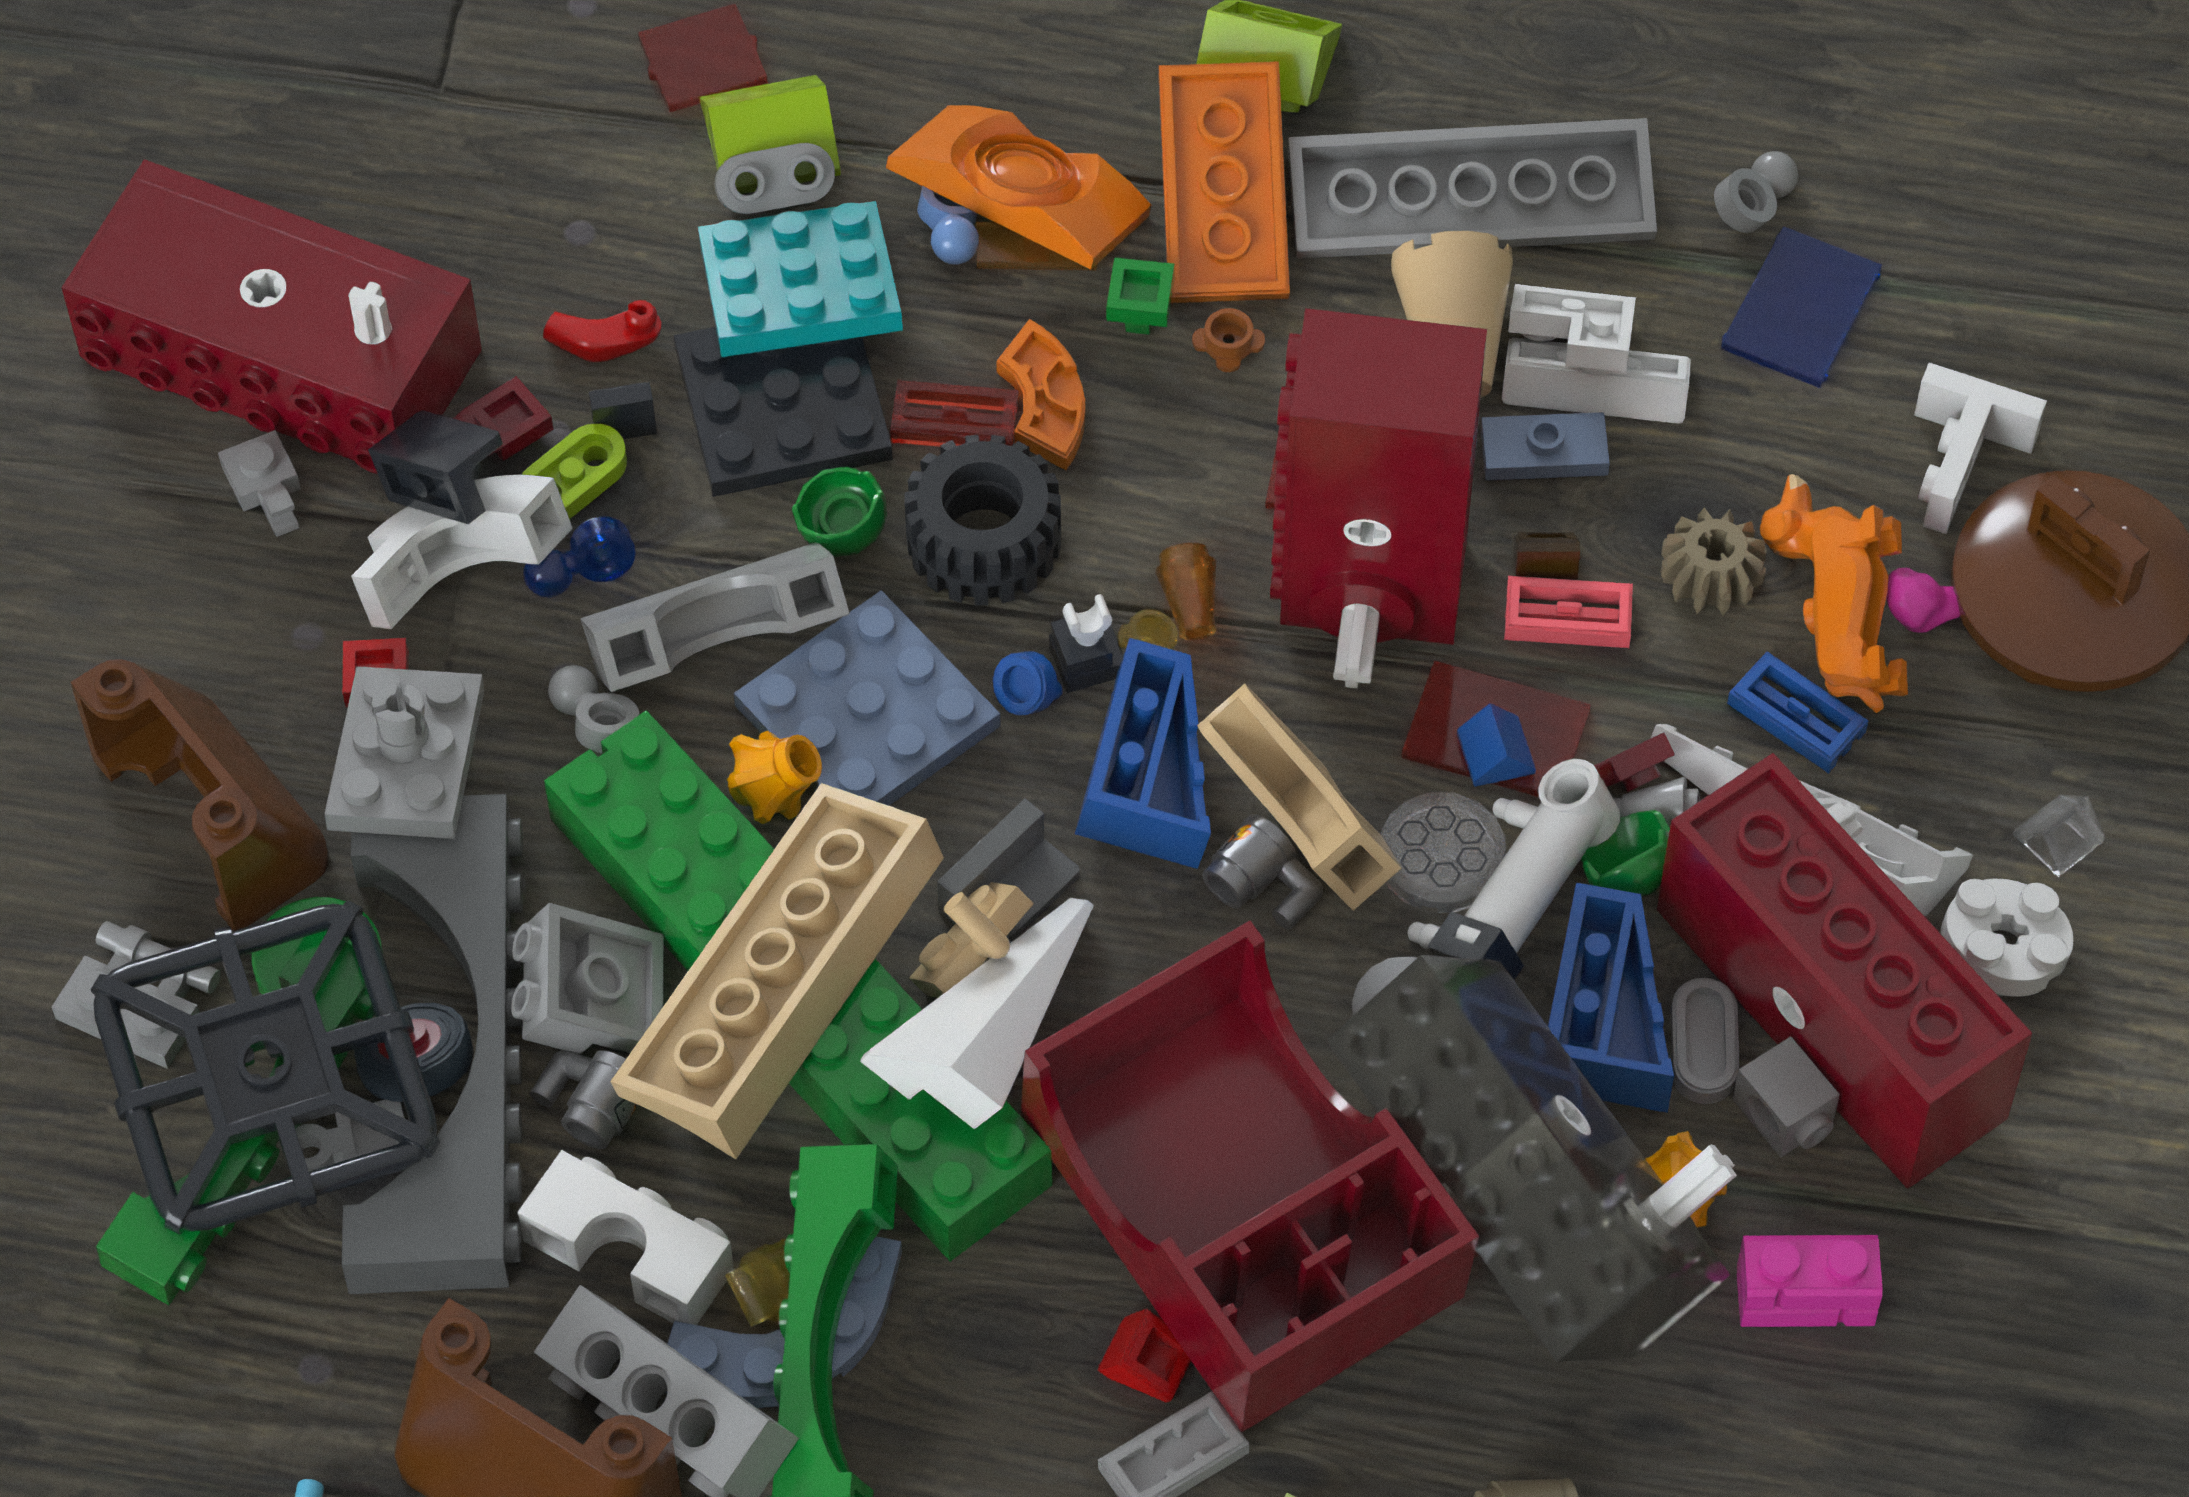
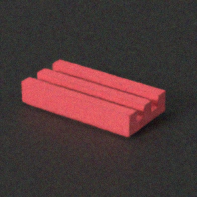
(1568, 620)

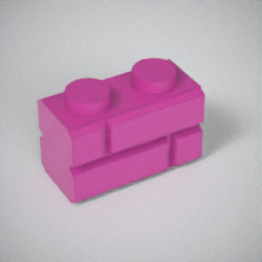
(1809, 1280)

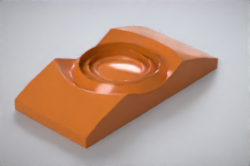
(1023, 181)

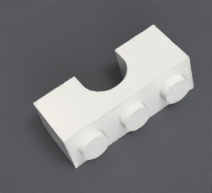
(584, 1207)

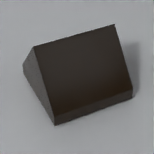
(1547, 555)

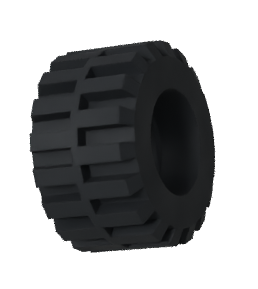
(983, 478)

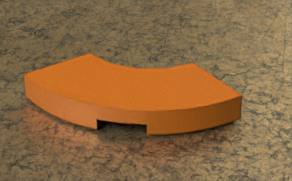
(1049, 394)

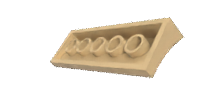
(780, 967)

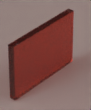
(1454, 695)

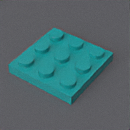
(799, 278)

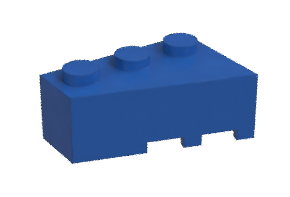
(1147, 762)
(1608, 1000)

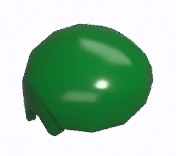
(841, 510)
(1631, 856)

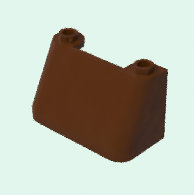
(246, 822)
(478, 1443)

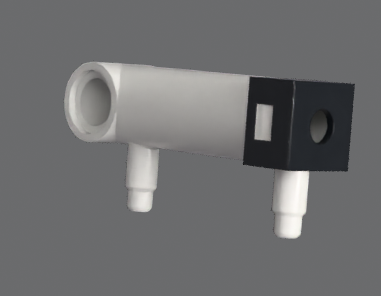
(1571, 818)

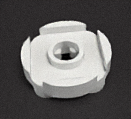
(2015, 907)

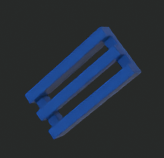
(1791, 719)

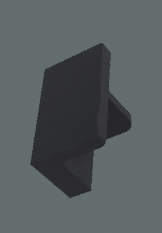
(434, 465)

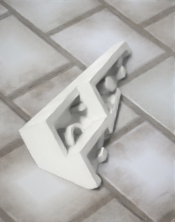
(1911, 865)
(976, 1033)

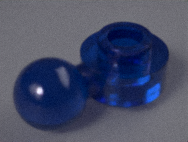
(592, 562)

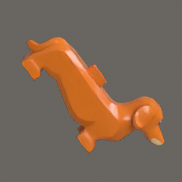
(1847, 589)

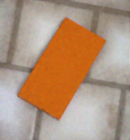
(1224, 181)

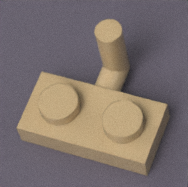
(979, 934)

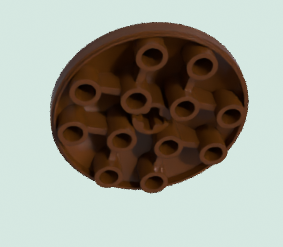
(2074, 581)

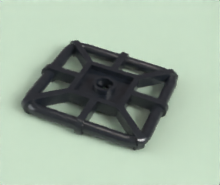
(245, 1103)

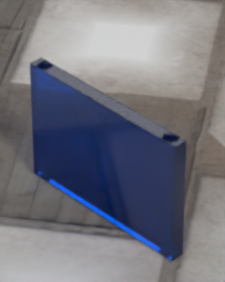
(1801, 307)

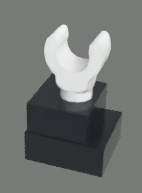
(1085, 646)

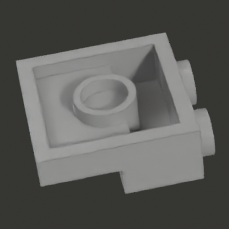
(586, 980)

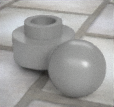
(1749, 195)
(598, 715)

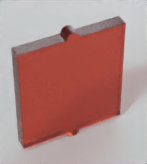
(702, 57)

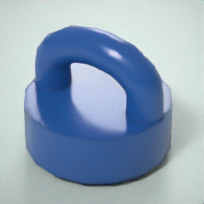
(1026, 683)

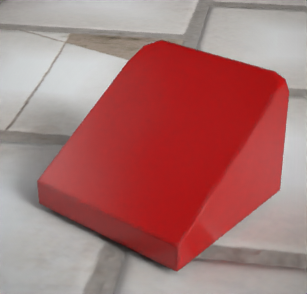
(1145, 1356)

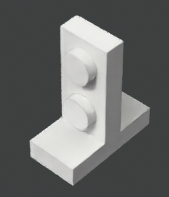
(1970, 412)

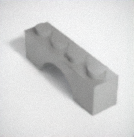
(757, 598)

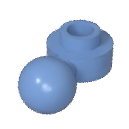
(953, 233)

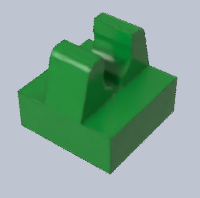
(1140, 294)

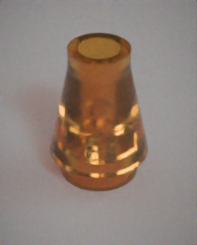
(1189, 586)

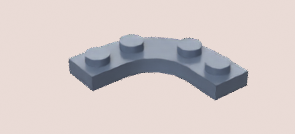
(749, 1360)

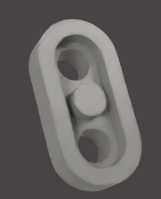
(774, 178)

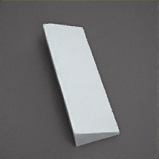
(1649, 390)

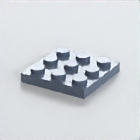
(871, 702)

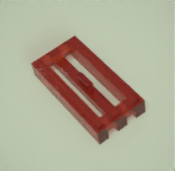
(953, 421)

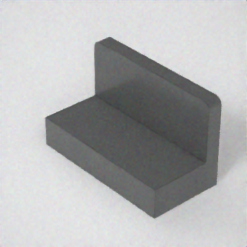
(1013, 856)

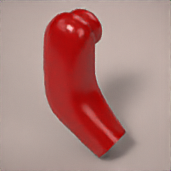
(605, 338)

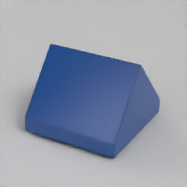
(1495, 746)

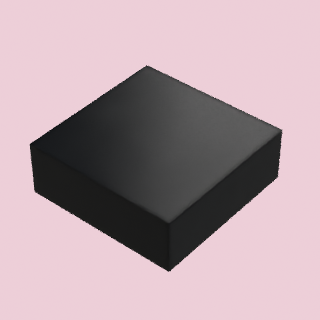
(625, 409)

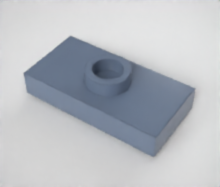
(1544, 446)

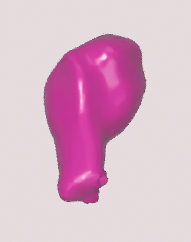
(1919, 600)

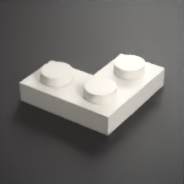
(1593, 323)

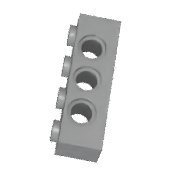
(595, 1334)

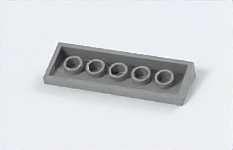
(1504, 181)

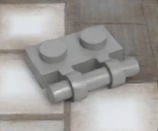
(147, 1039)

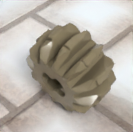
(1713, 561)

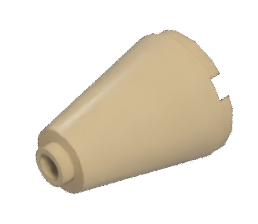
(1457, 283)

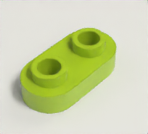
(569, 465)

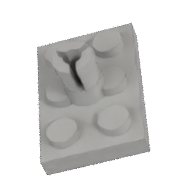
(405, 752)

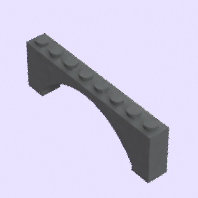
(450, 1213)

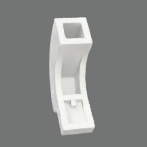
(420, 548)

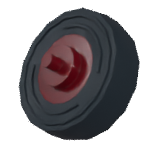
(441, 1047)

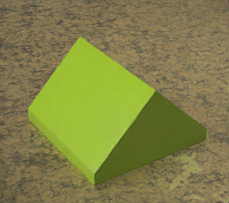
(768, 119)

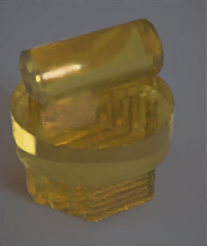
(761, 1282)

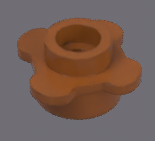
(1233, 325)

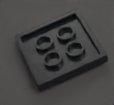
(781, 410)

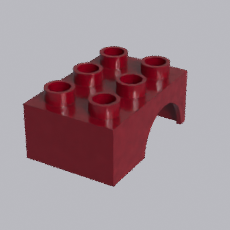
(1241, 1182)

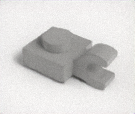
(263, 477)

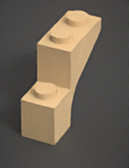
(1300, 796)

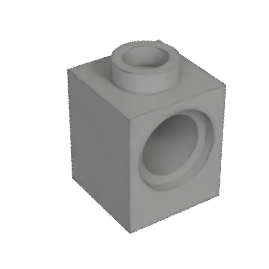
(1786, 1098)

